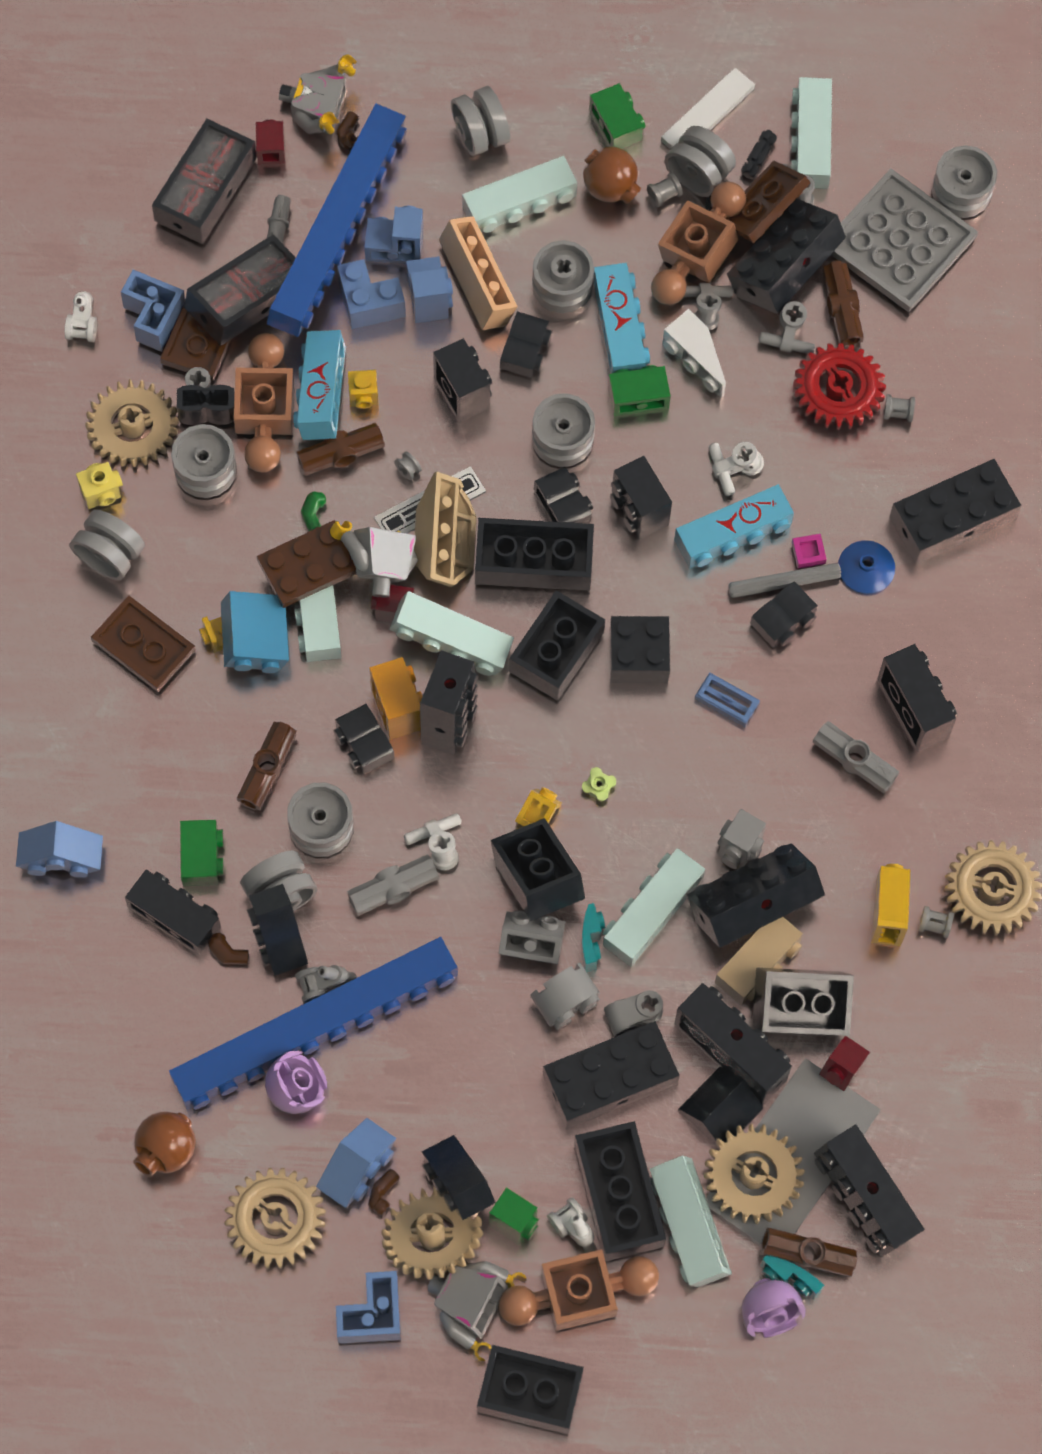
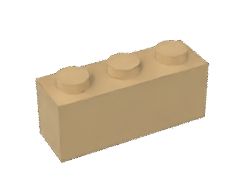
(764, 949)

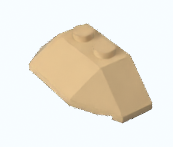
(445, 531)

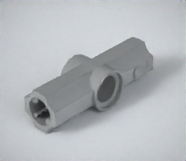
(871, 768)
(392, 884)

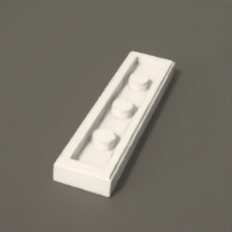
(712, 106)

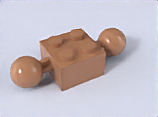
(698, 242)
(264, 402)
(578, 1290)

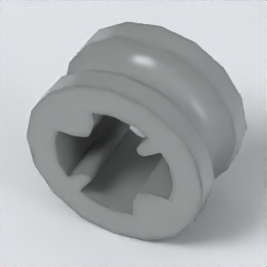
(407, 465)

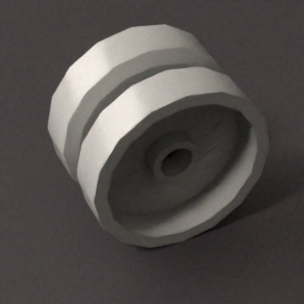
(480, 120)
(700, 160)
(964, 180)
(562, 276)
(563, 430)
(204, 461)
(107, 544)
(335, 814)
(283, 869)

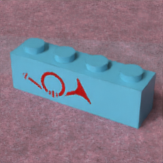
(619, 317)
(320, 385)
(734, 526)

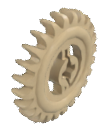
(128, 404)
(964, 881)
(727, 1159)
(430, 1231)
(299, 1234)

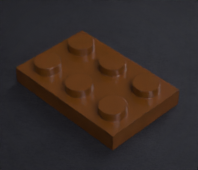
(768, 199)
(192, 347)
(306, 565)
(143, 643)

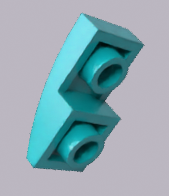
(591, 932)
(783, 1270)

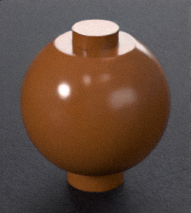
(611, 175)
(164, 1143)

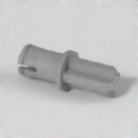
(278, 220)

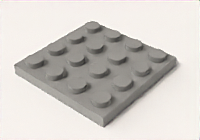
(902, 240)

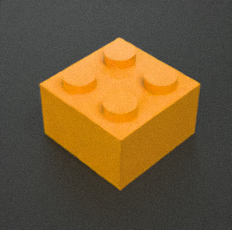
(396, 697)

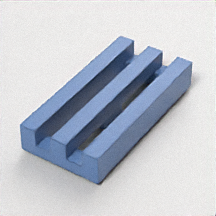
(721, 708)

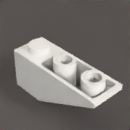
(694, 346)

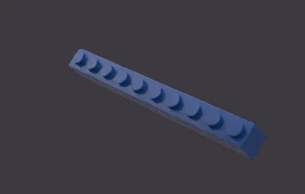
(337, 220)
(314, 1023)

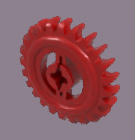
(839, 401)

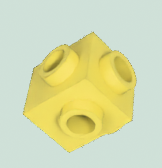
(99, 485)

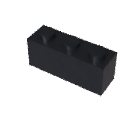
(173, 910)
(276, 930)
(457, 1178)

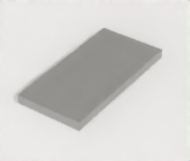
(810, 1115)

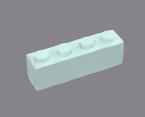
(813, 129)
(521, 194)
(319, 626)
(451, 632)
(653, 907)
(690, 1222)

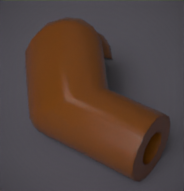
(345, 130)
(225, 953)
(380, 1188)

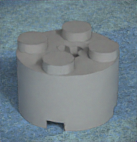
(565, 995)

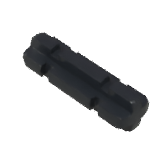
(758, 154)

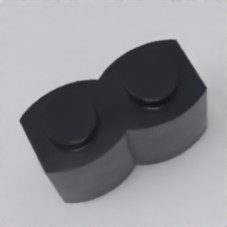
(525, 344)
(201, 405)
(561, 497)
(784, 615)
(364, 739)

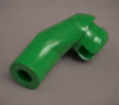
(310, 507)

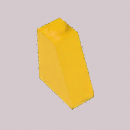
(891, 905)

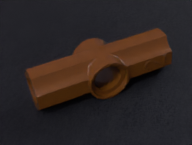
(843, 303)
(342, 450)
(273, 750)
(791, 1248)

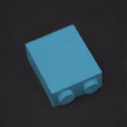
(254, 632)

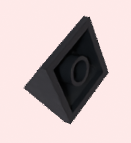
(721, 1105)

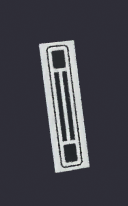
(403, 515)

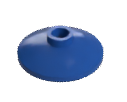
(863, 578)

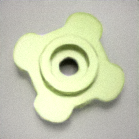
(600, 793)

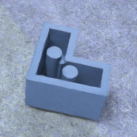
(395, 239)
(429, 289)
(367, 301)
(157, 305)
(59, 848)
(355, 1161)
(376, 1319)

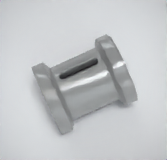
(664, 190)
(198, 375)
(899, 408)
(945, 919)

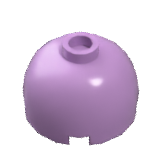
(295, 1083)
(771, 1308)

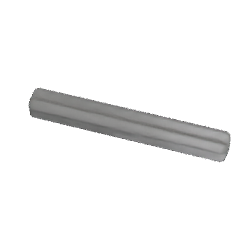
(782, 580)

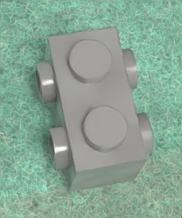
(741, 839)
(533, 939)

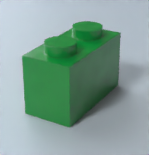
(616, 116)
(639, 390)
(200, 853)
(514, 1217)

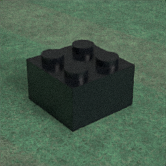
(462, 379)
(640, 498)
(639, 649)

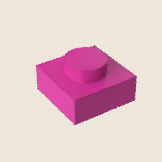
(809, 551)

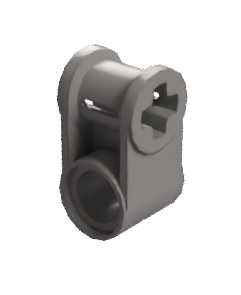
(631, 1012)

